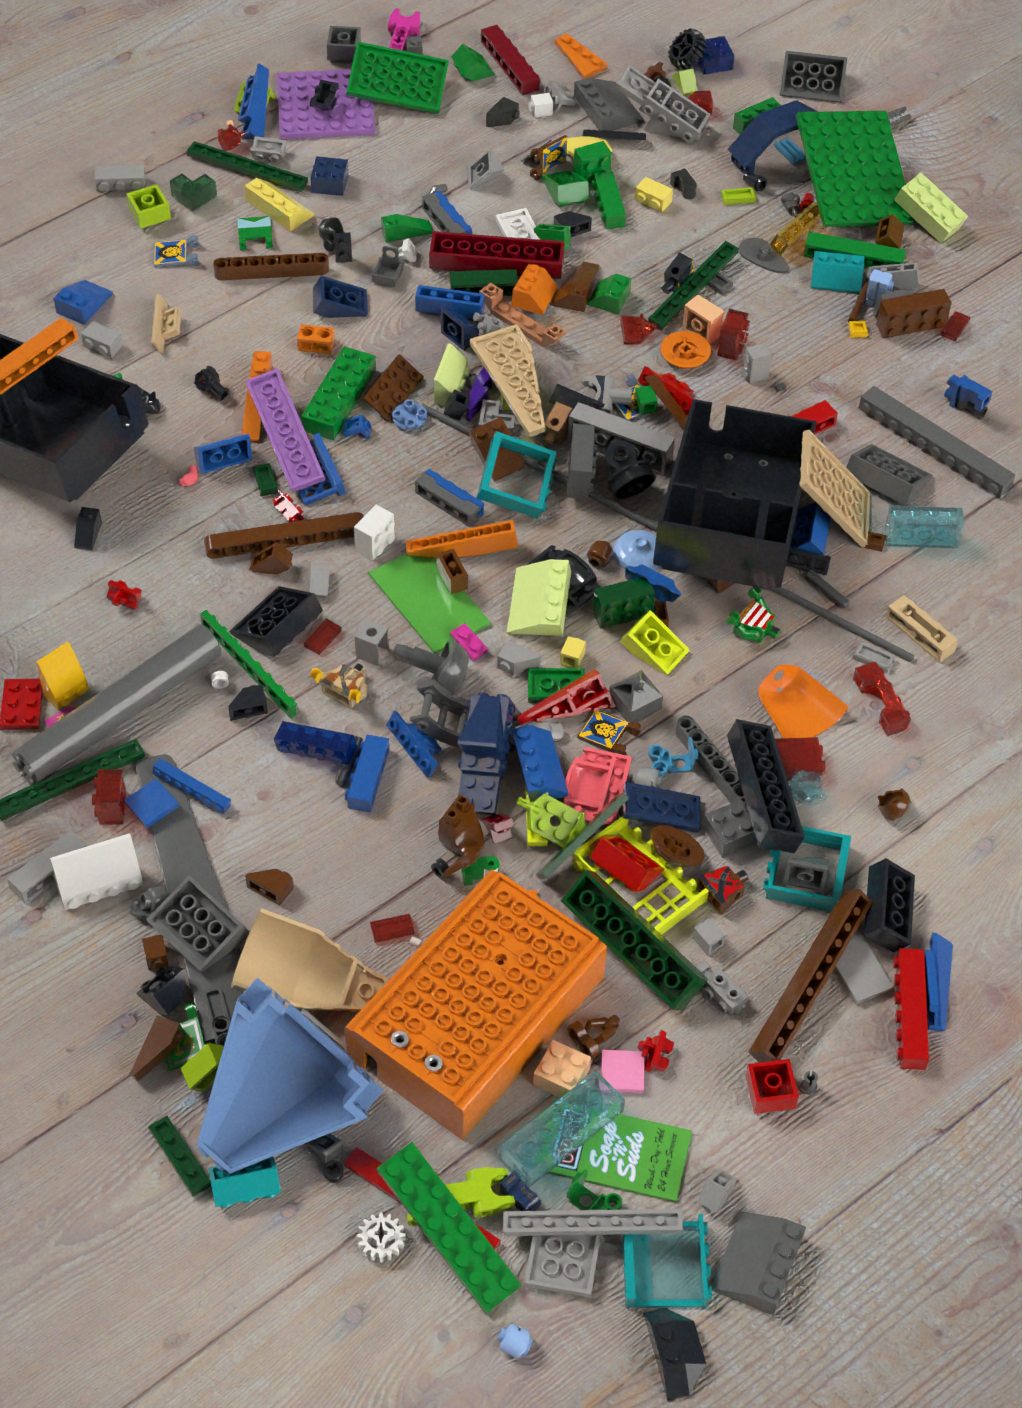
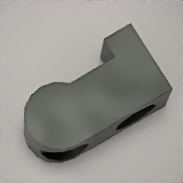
(684, 182)

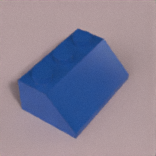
(223, 453)
(811, 529)

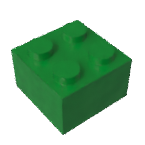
(592, 159)

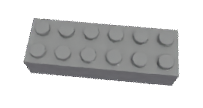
(609, 428)

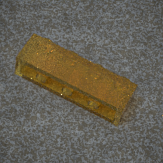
(796, 229)

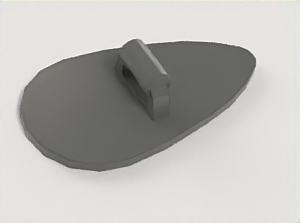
(761, 254)

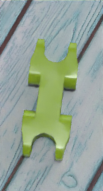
(477, 1193)

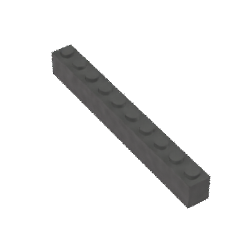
(937, 441)

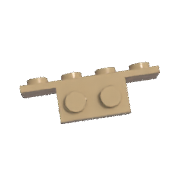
(165, 323)

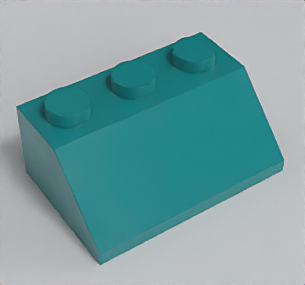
(837, 272)
(245, 1184)

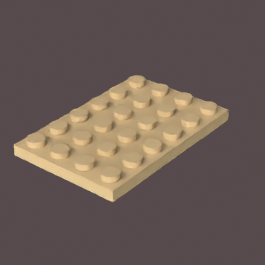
(835, 488)

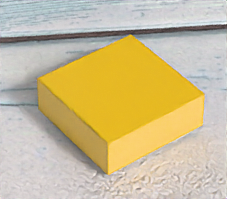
(857, 329)

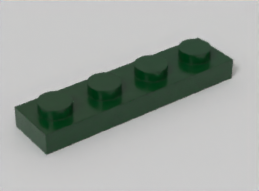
(179, 1156)

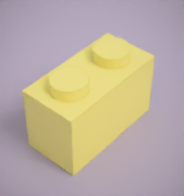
(653, 194)

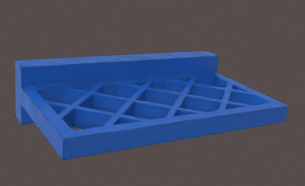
(330, 474)

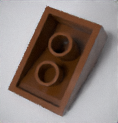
(506, 460)

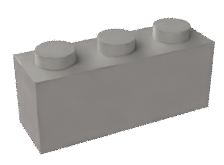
(120, 178)

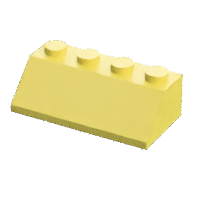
(276, 204)

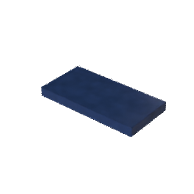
(662, 807)

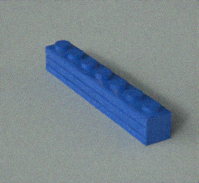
(191, 786)

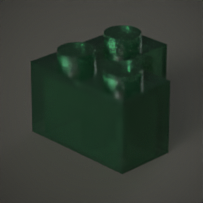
(193, 193)

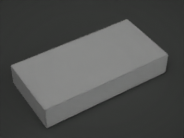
(869, 654)

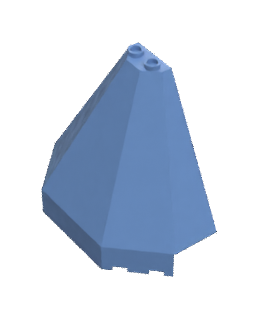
(278, 1084)

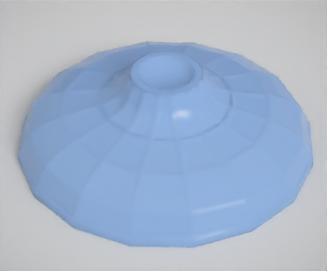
(635, 549)

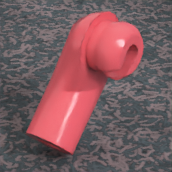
(190, 478)

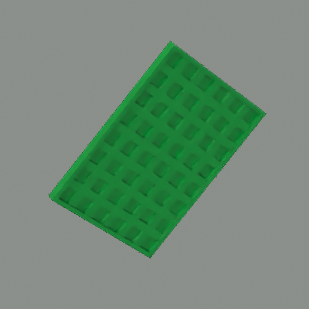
(853, 166)

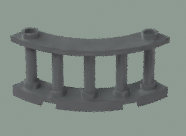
(441, 697)

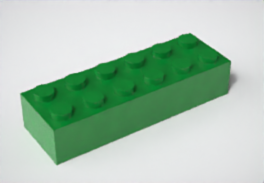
(338, 393)

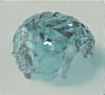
(807, 787)

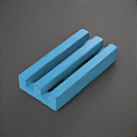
(792, 150)

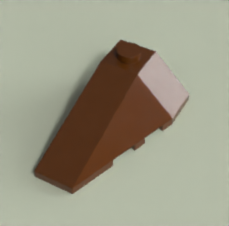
(577, 288)

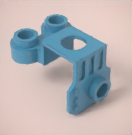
(666, 762)

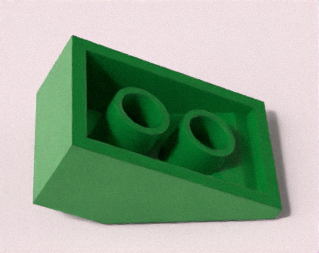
(566, 187)

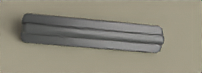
(827, 589)
(345, 770)

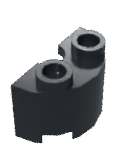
(325, 95)

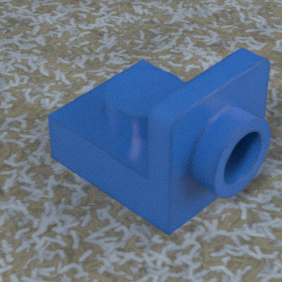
(357, 425)

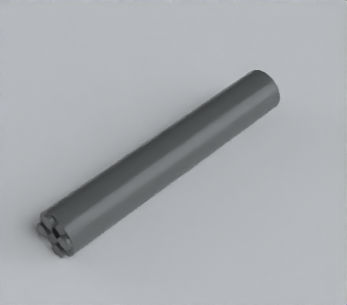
(116, 704)

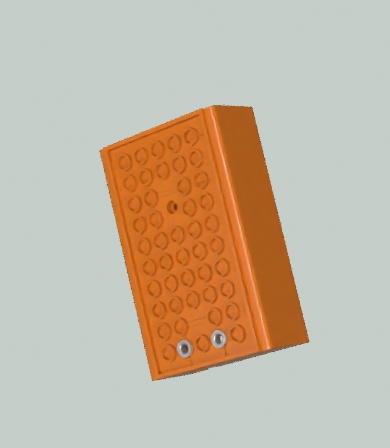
(477, 1002)

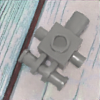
(487, 323)

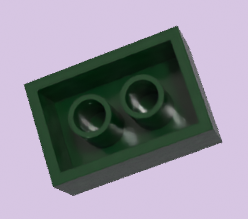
(623, 602)

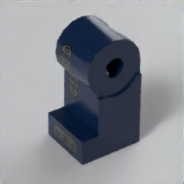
(524, 1197)

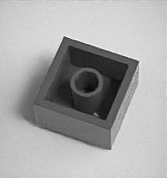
(342, 42)

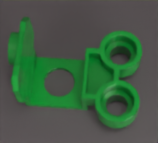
(602, 1202)

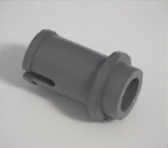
(809, 1083)

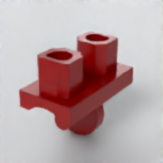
(121, 594)
(652, 1050)

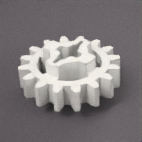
(370, 1237)

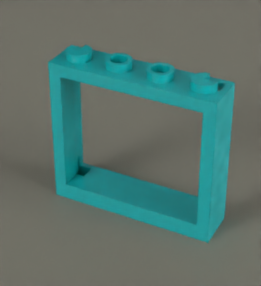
(507, 500)
(819, 838)

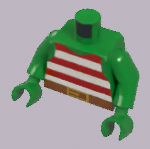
(755, 620)

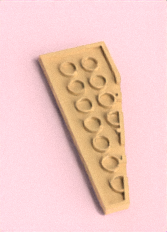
(511, 366)

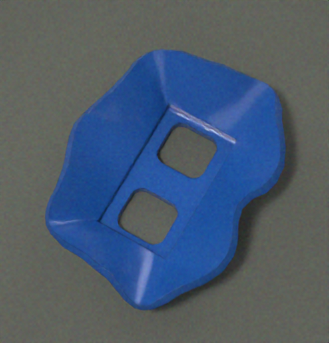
(663, 586)

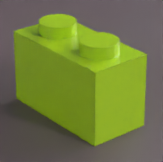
(202, 1068)

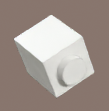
(541, 105)

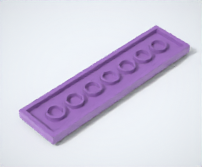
(285, 430)

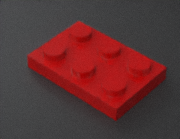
(21, 704)

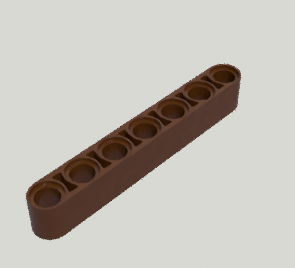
(271, 266)

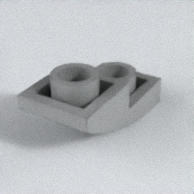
(319, 579)

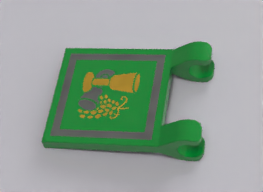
(191, 1043)

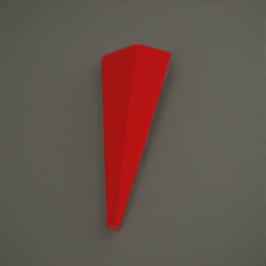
(580, 696)

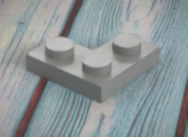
(490, 411)

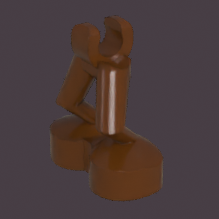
(587, 1044)

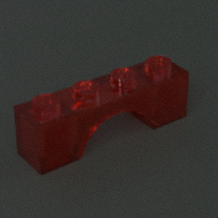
(872, 680)

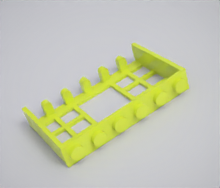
(673, 875)

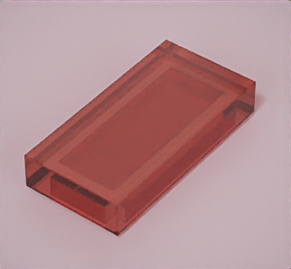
(955, 326)
(322, 636)
(392, 928)

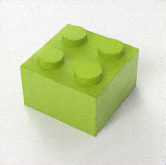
(148, 206)

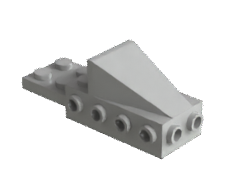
(668, 116)

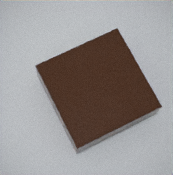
(875, 541)

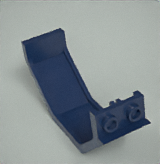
(763, 132)

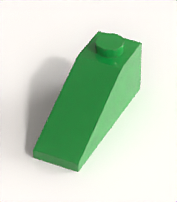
(401, 227)

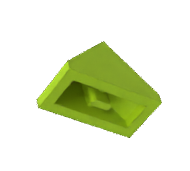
(685, 81)

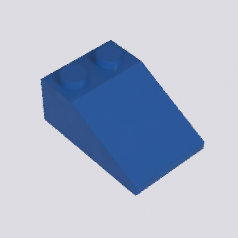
(81, 300)

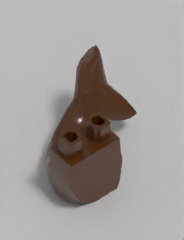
(461, 833)

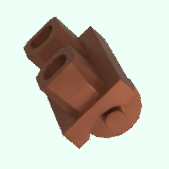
(655, 71)

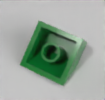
(471, 63)
(611, 293)

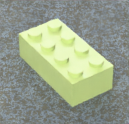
(930, 208)

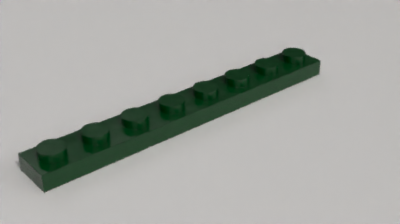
(247, 166)
(693, 285)
(69, 779)

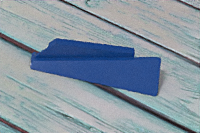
(254, 103)
(937, 980)

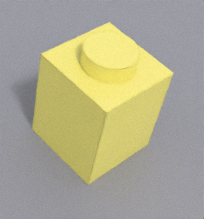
(572, 652)

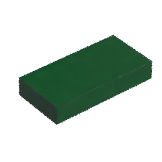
(265, 479)

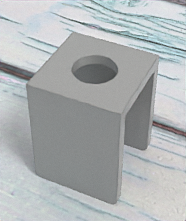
(368, 639)

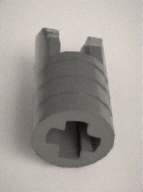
(895, 116)

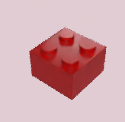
(772, 1086)

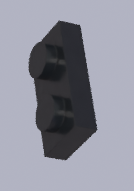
(343, 247)

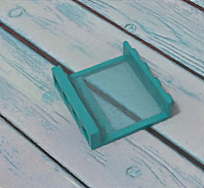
(667, 1268)

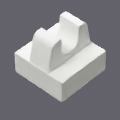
(408, 251)

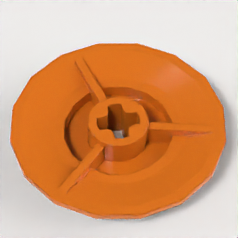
(685, 349)

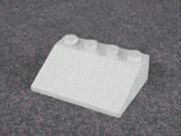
(97, 871)

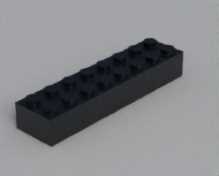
(765, 786)

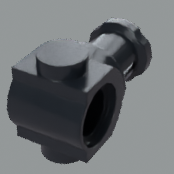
(209, 380)

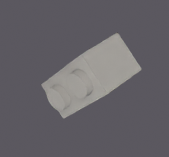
(102, 339)
(756, 363)

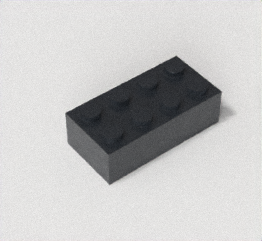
(891, 912)

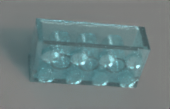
(924, 527)

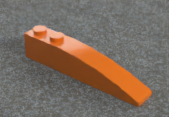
(252, 422)
(468, 541)

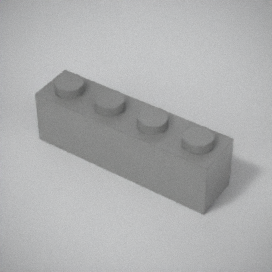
(38, 871)

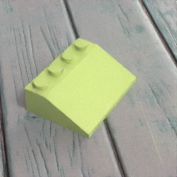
(540, 598)

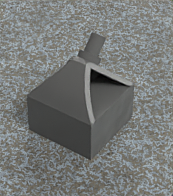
(636, 697)

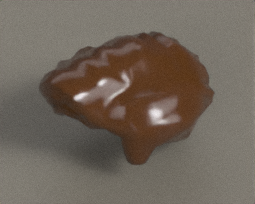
(894, 804)

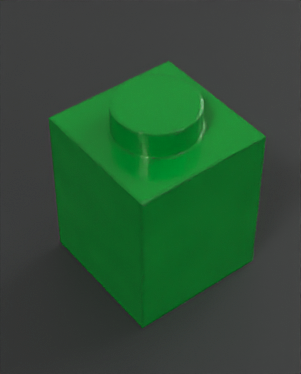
(645, 400)

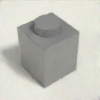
(708, 936)

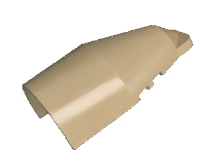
(304, 966)

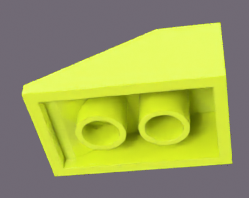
(655, 643)

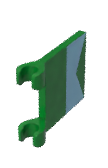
(254, 229)

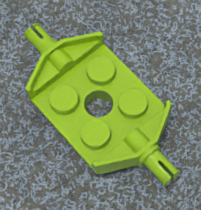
(539, 815)

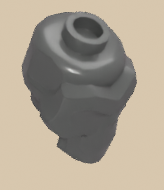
(149, 902)

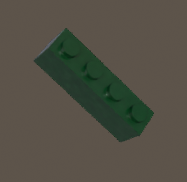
(476, 280)

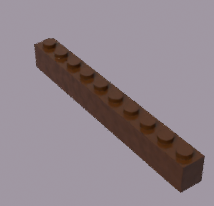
(810, 976)

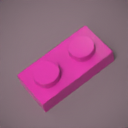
(469, 641)

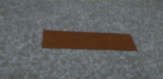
(667, 399)

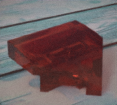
(636, 329)

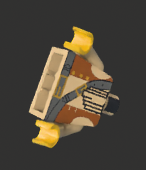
(342, 683)

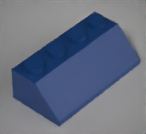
(539, 762)

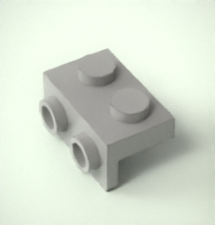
(559, 94)
(268, 148)

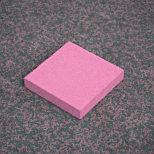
(623, 1070)

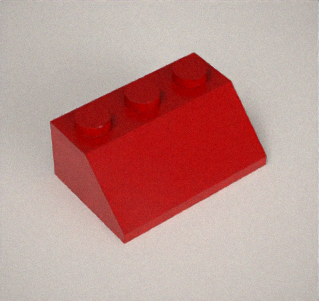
(626, 862)

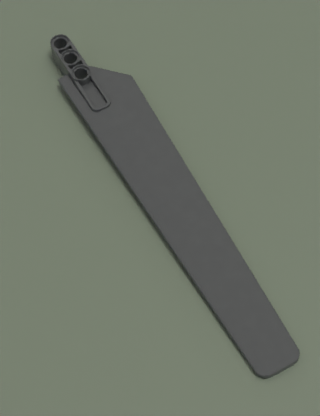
(180, 855)

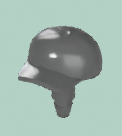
(447, 670)

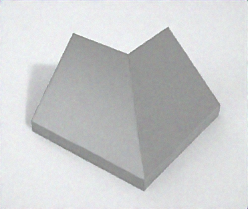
(484, 169)

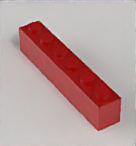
(911, 1009)

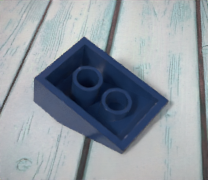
(339, 299)

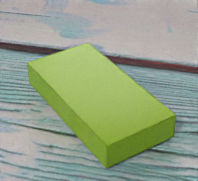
(738, 196)

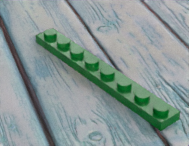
(252, 667)

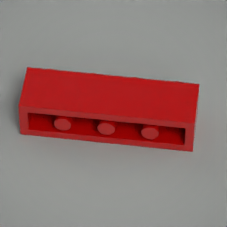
(820, 412)

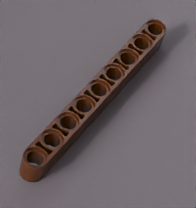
(286, 534)

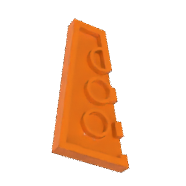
(582, 58)

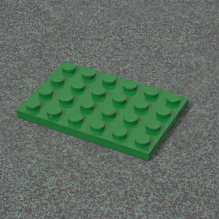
(397, 77)

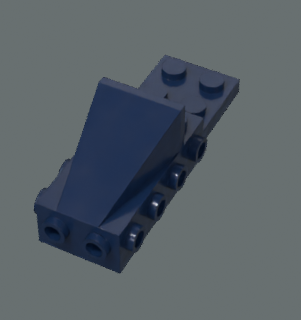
(485, 749)

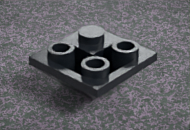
(164, 990)

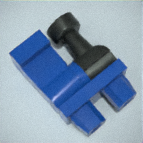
(968, 394)

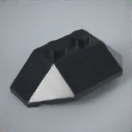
(676, 1351)

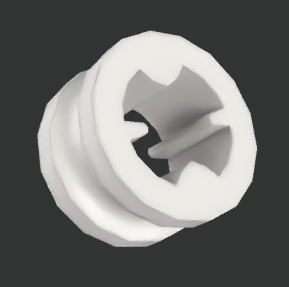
(219, 679)

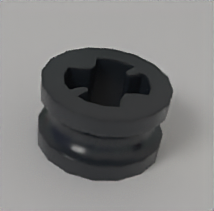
(439, 867)
(330, 1166)

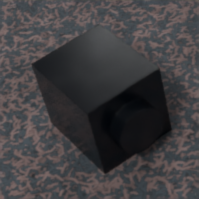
(456, 404)

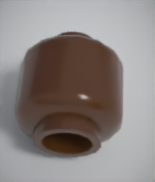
(600, 554)

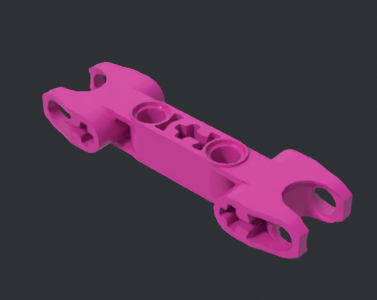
(402, 28)

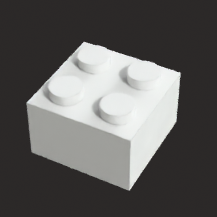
(374, 532)

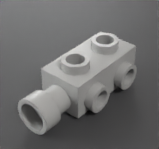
(721, 990)

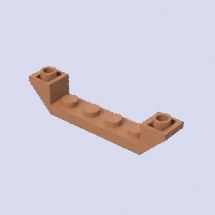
(512, 316)

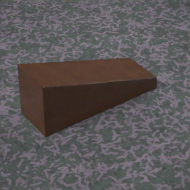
(661, 612)

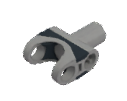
(606, 392)

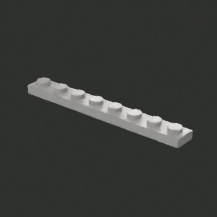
(592, 1222)

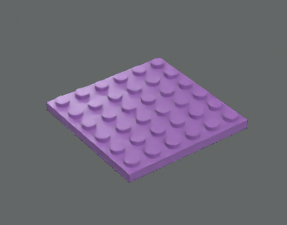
(298, 120)

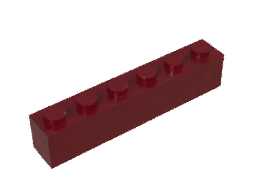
(510, 60)

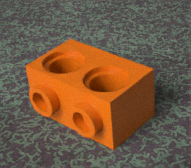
(316, 339)

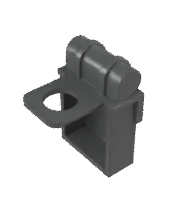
(388, 268)

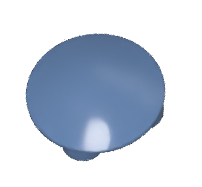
(409, 415)

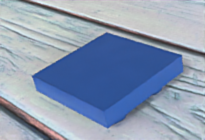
(151, 803)

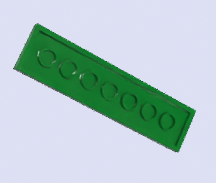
(448, 1227)

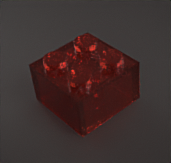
(733, 334)
(109, 797)

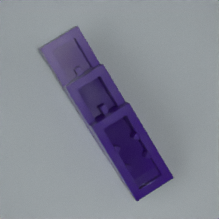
(479, 392)

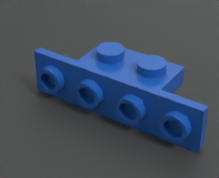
(415, 742)

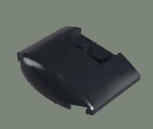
(582, 579)

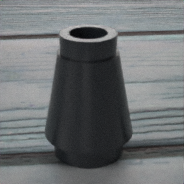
(756, 181)

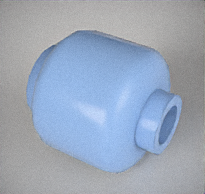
(514, 1340)

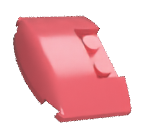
(595, 781)

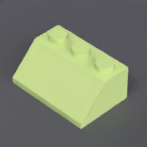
(450, 375)

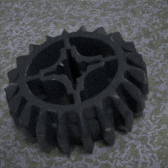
(687, 49)

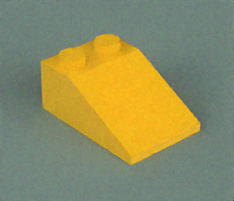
(61, 676)

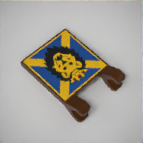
(550, 156)
(607, 730)

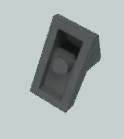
(327, 1147)

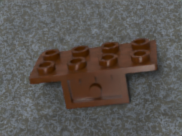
(393, 387)

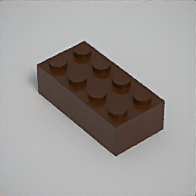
(913, 313)

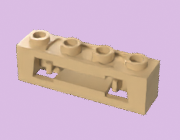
(922, 628)

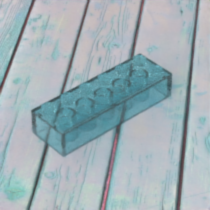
(562, 1128)

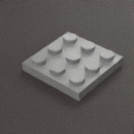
(563, 1263)

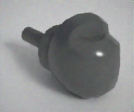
(790, 202)

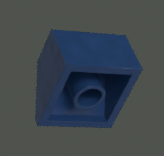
(457, 328)

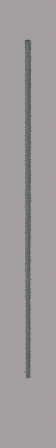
(653, 525)

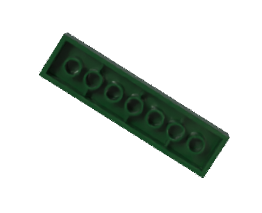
(634, 940)

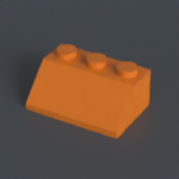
(534, 290)

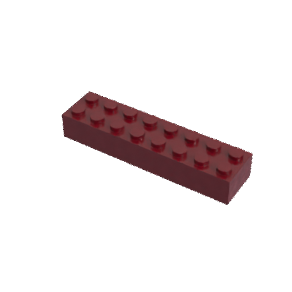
(488, 252)

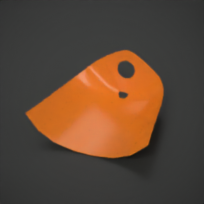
(802, 706)

